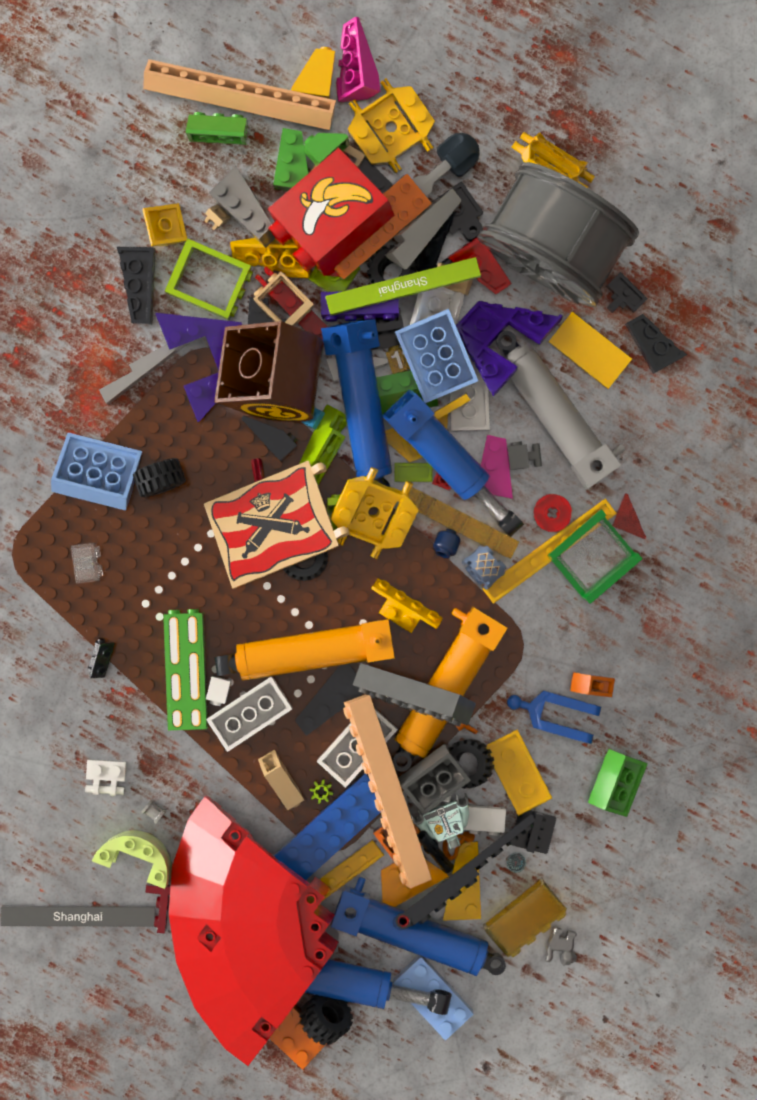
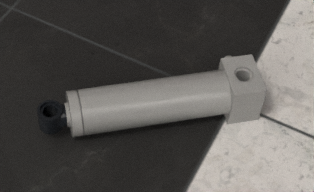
(559, 414)

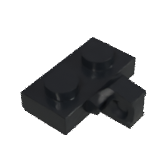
(624, 294)

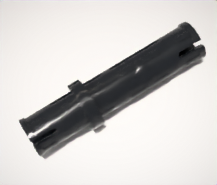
(431, 847)

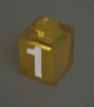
(397, 361)

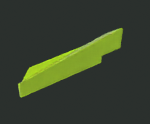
(325, 439)

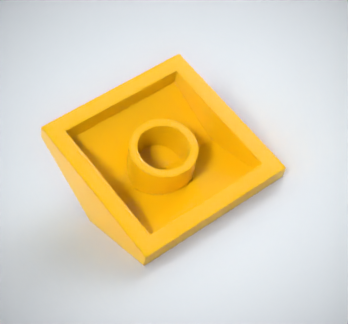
(165, 225)

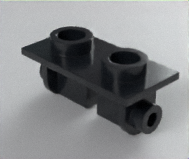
(99, 663)

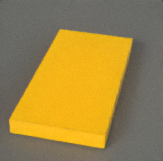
(590, 350)
(518, 773)

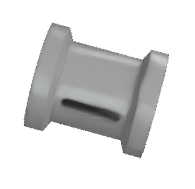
(153, 811)

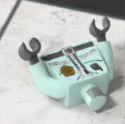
(445, 821)

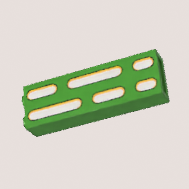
(185, 670)

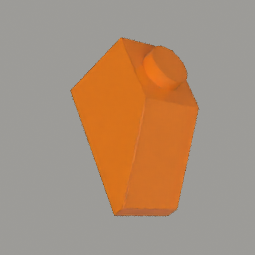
(592, 684)

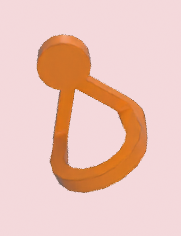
(465, 837)

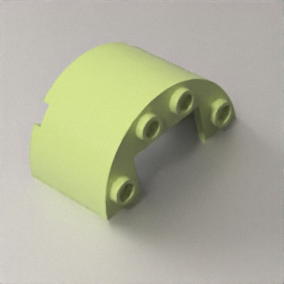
(142, 846)

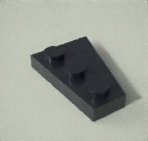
(653, 345)

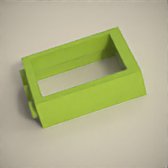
(238, 293)

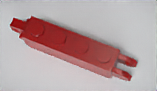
(290, 303)

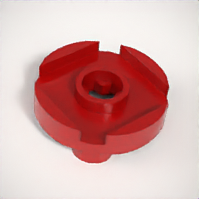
(554, 502)

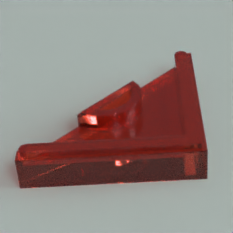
(627, 519)

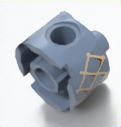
(484, 566)

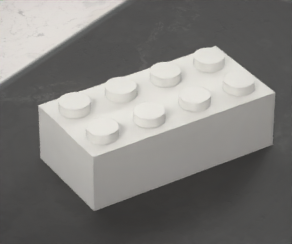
(249, 713)
(342, 756)

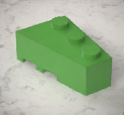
(291, 160)

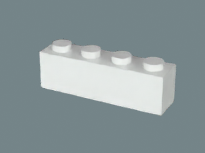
(485, 819)

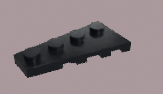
(138, 275)

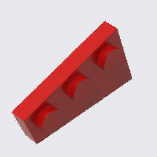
(491, 272)

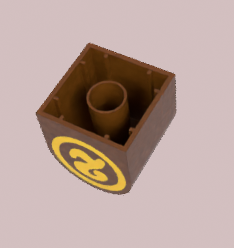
(269, 371)

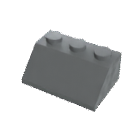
(433, 779)

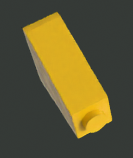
(317, 74)

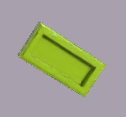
(413, 472)

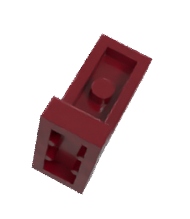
(162, 903)

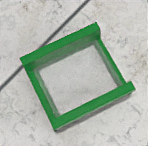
(594, 557)

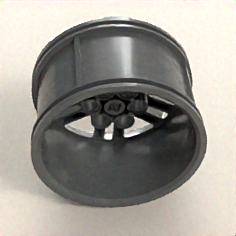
(558, 233)

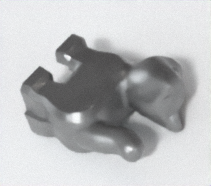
(564, 944)

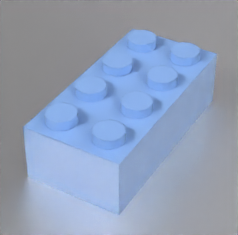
(424, 977)

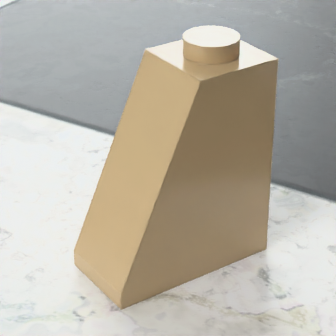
(280, 780)

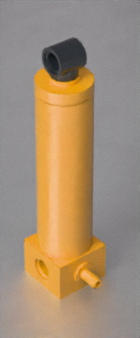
(309, 651)
(454, 675)

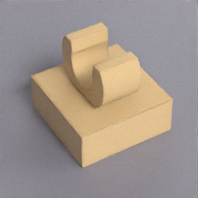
(217, 215)

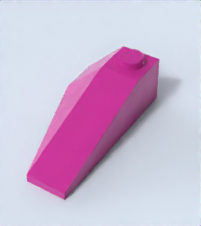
(358, 70)

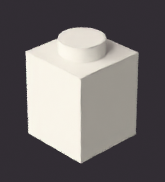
(218, 690)

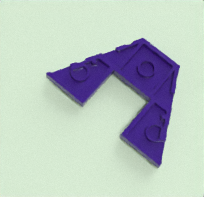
(484, 324)
(184, 329)

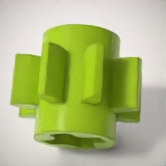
(316, 794)

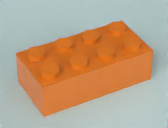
(294, 1040)

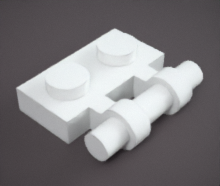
(105, 770)

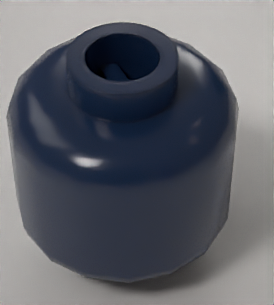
(446, 543)

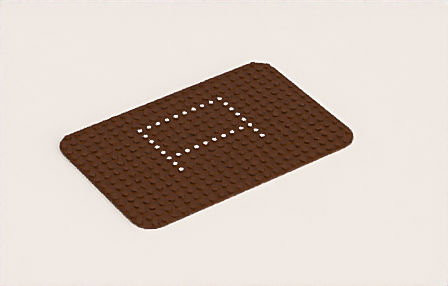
(167, 558)

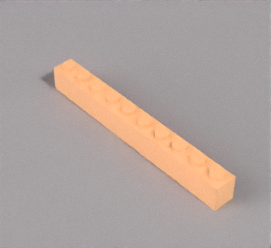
(239, 94)
(387, 791)

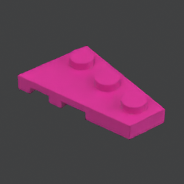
(496, 463)

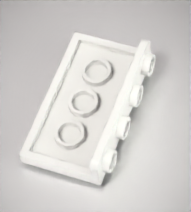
(435, 301)

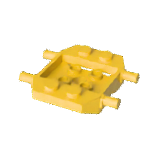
(384, 112)
(550, 153)
(360, 496)

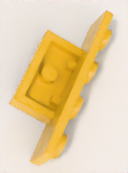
(403, 609)

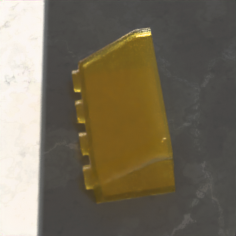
(525, 918)

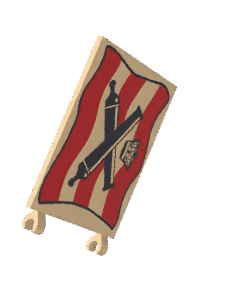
(272, 524)

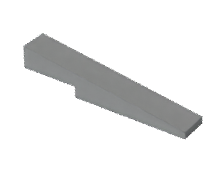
(140, 369)

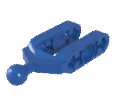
(535, 710)

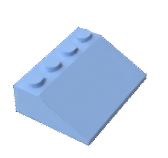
(436, 356)
(96, 471)

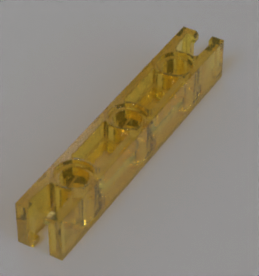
(463, 524)

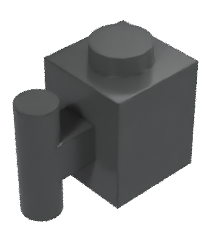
(519, 455)

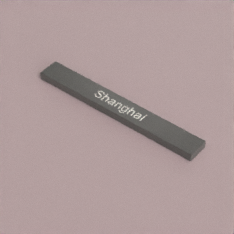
(78, 916)

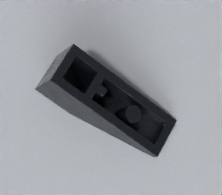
(275, 439)

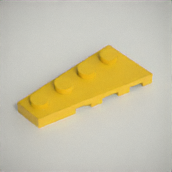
(468, 903)

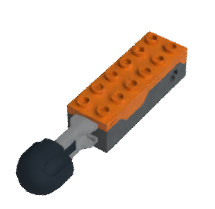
(409, 198)

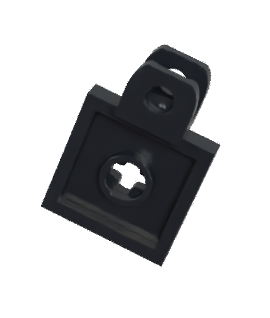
(467, 218)

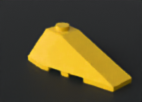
(274, 256)

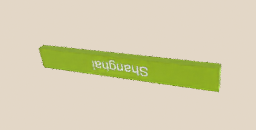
(403, 286)

